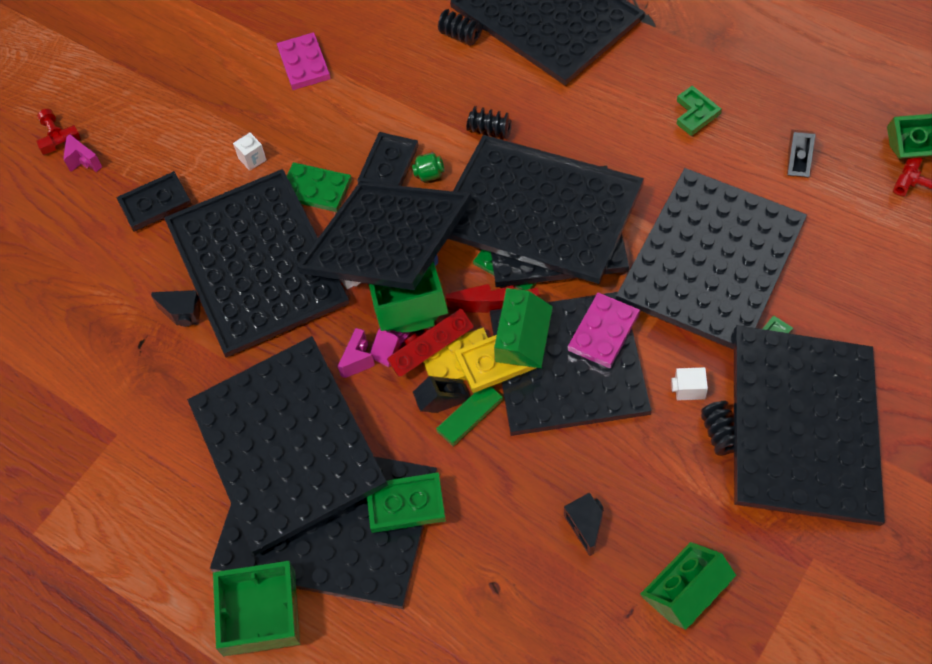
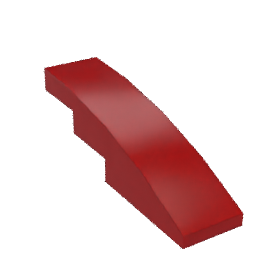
(479, 299)

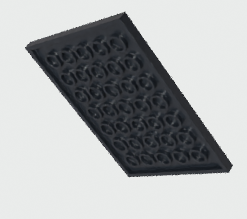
(554, 34)
(544, 208)
(711, 258)
(245, 262)
(806, 426)
(285, 445)
(339, 552)

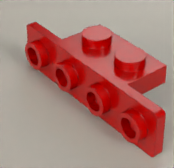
(430, 342)

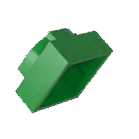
(409, 309)
(255, 608)

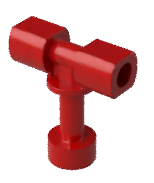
(55, 134)
(911, 177)

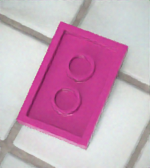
(303, 61)
(603, 330)

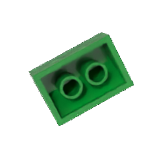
(911, 136)
(522, 329)
(689, 584)

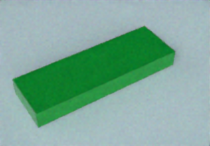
(469, 415)

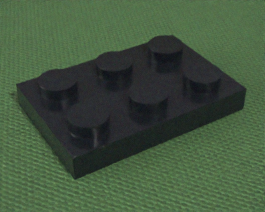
(388, 160)
(154, 201)

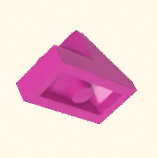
(77, 154)
(388, 343)
(355, 358)

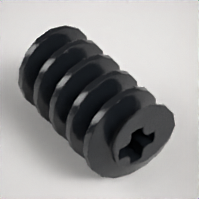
(459, 28)
(489, 123)
(719, 426)

